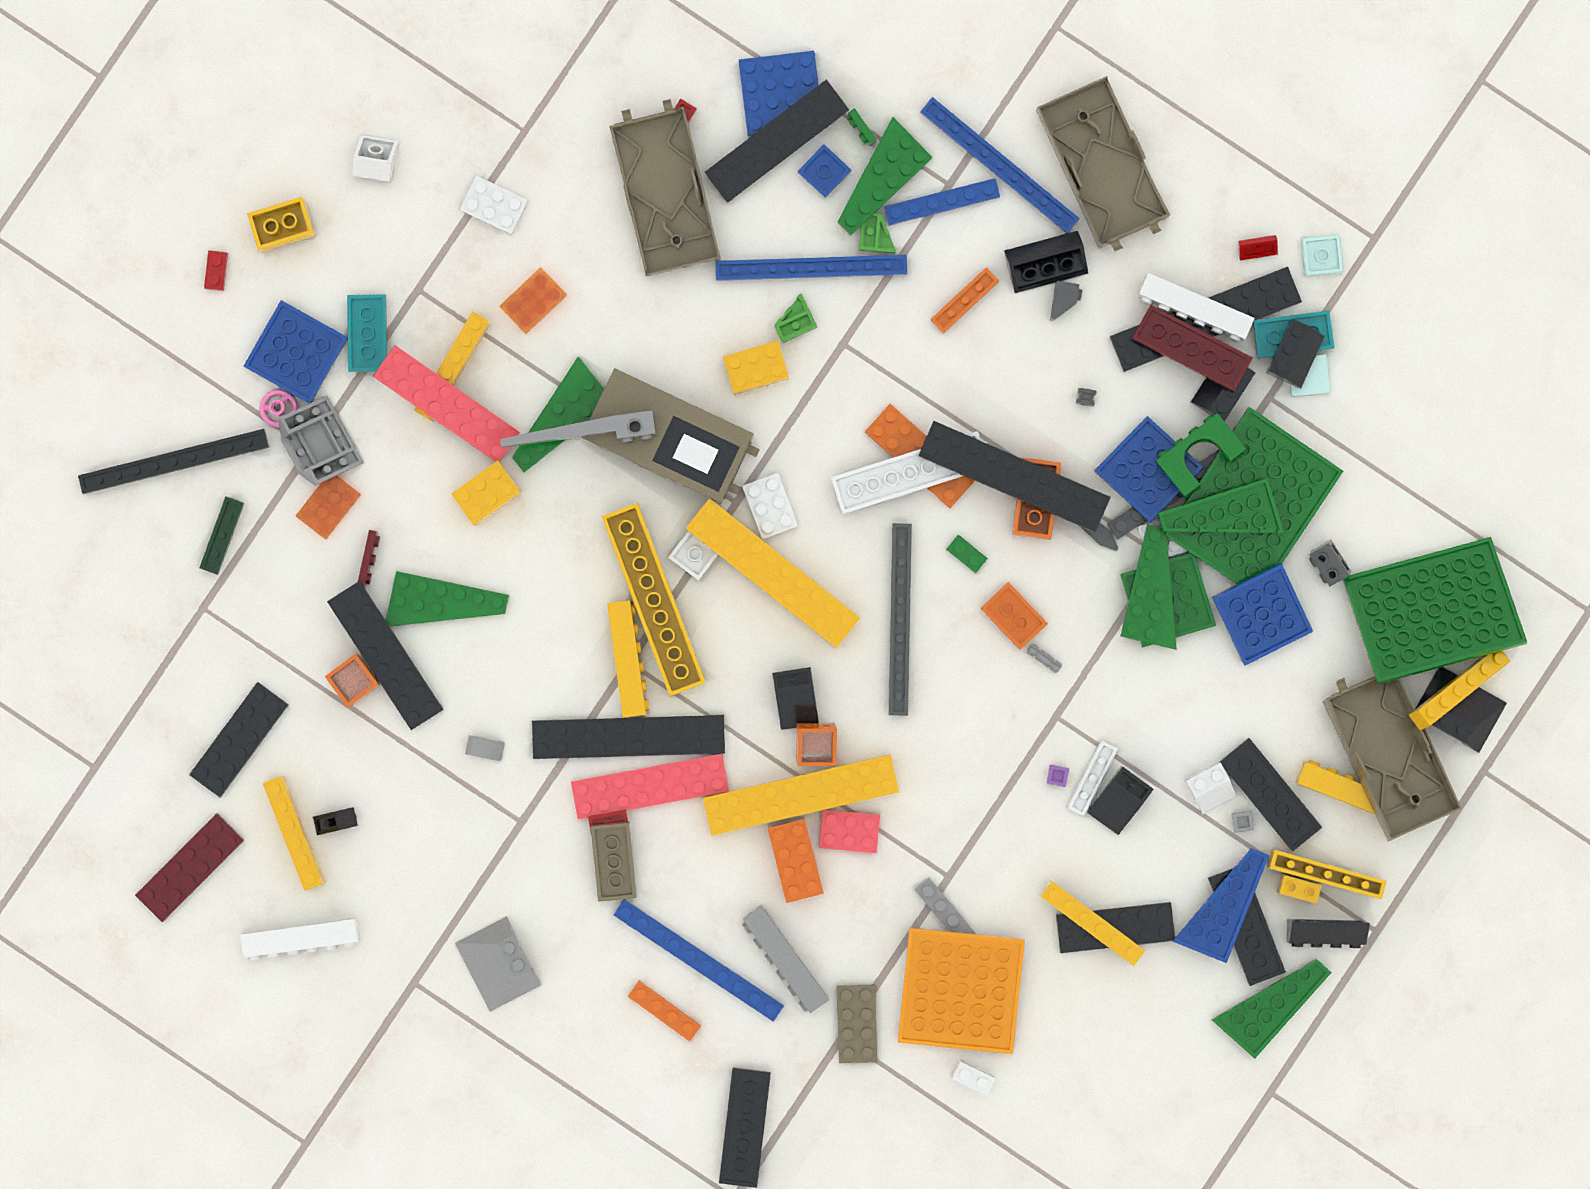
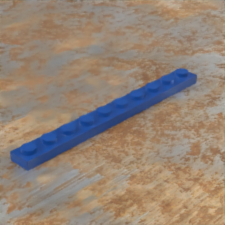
(999, 165)
(811, 267)
(699, 960)

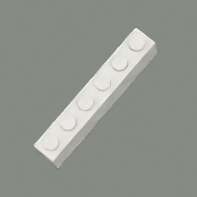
(1196, 307)
(299, 938)

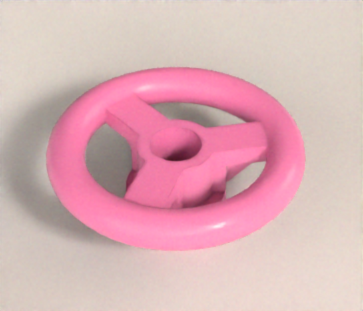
(263, 407)

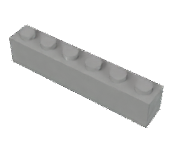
(786, 960)

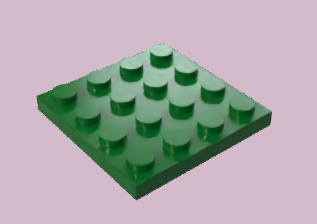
(1189, 596)

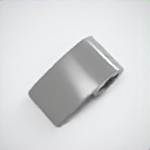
(484, 748)

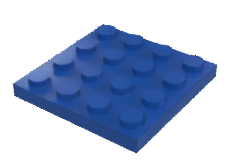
(774, 85)
(295, 352)
(1135, 473)
(1262, 614)

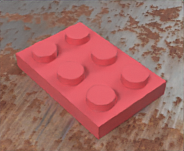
(849, 831)

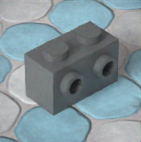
(1331, 562)

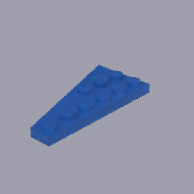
(1221, 916)

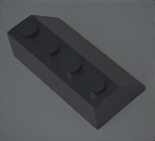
(1046, 261)
(1327, 932)

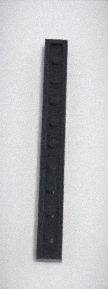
(173, 461)

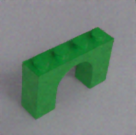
(1212, 431)

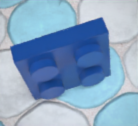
(824, 171)

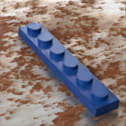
(942, 201)

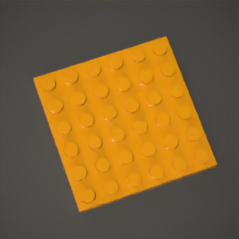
(961, 990)

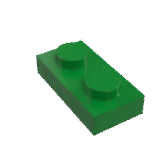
(857, 122)
(966, 553)

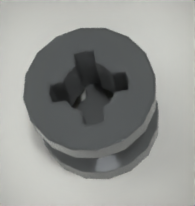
(1086, 397)

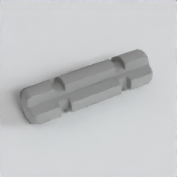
(1044, 658)

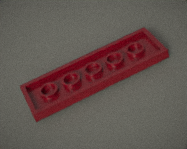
(1192, 348)
(189, 867)

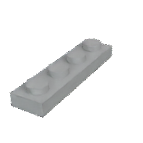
(942, 907)

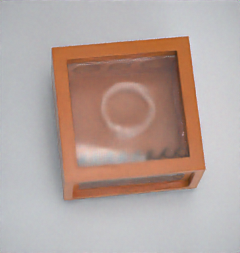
(352, 680)
(816, 744)

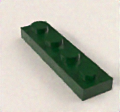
(221, 535)

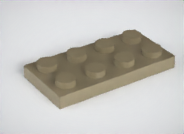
(613, 861)
(857, 1023)

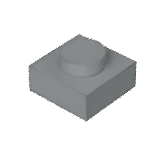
(1242, 821)

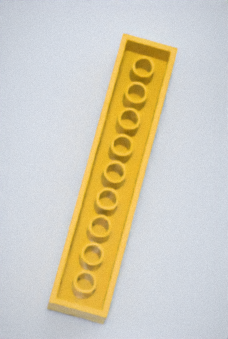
(772, 573)
(653, 599)
(800, 794)

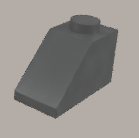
(1064, 298)

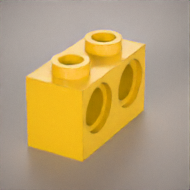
(1299, 888)

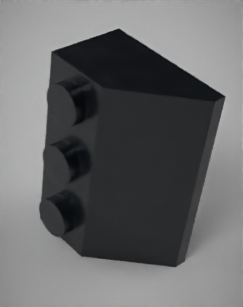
(1295, 353)
(1218, 399)

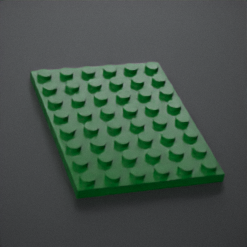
(1299, 486)
(1434, 610)

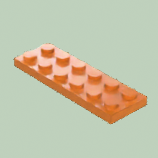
(900, 436)

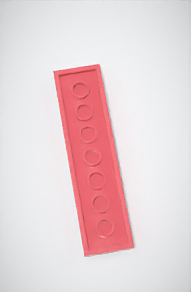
(444, 403)
(650, 786)

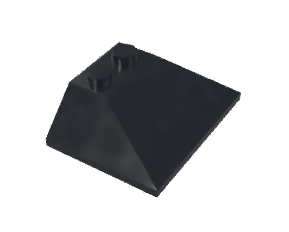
(1471, 718)

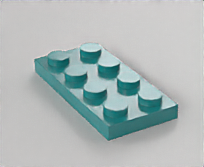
(1270, 331)
(366, 332)

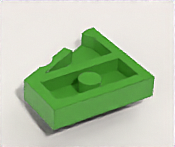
(875, 236)
(795, 321)

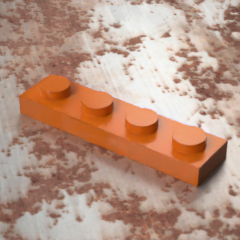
(964, 300)
(664, 1010)

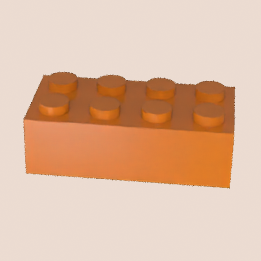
(1030, 520)
(795, 860)

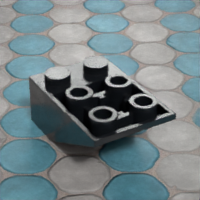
(795, 697)
(1120, 800)

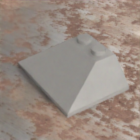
(318, 441)
(497, 964)

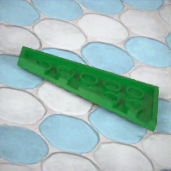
(889, 169)
(570, 404)
(1238, 510)
(431, 600)
(1150, 603)
(1263, 1015)

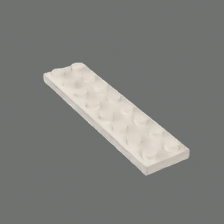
(889, 480)

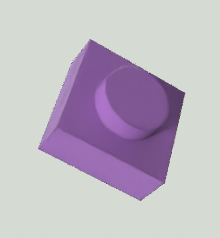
(1057, 775)

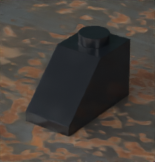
(335, 821)

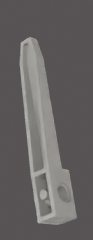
(613, 424)

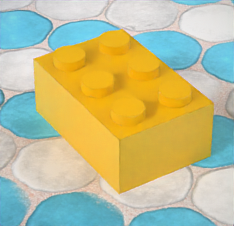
(281, 224)
(756, 367)
(486, 493)

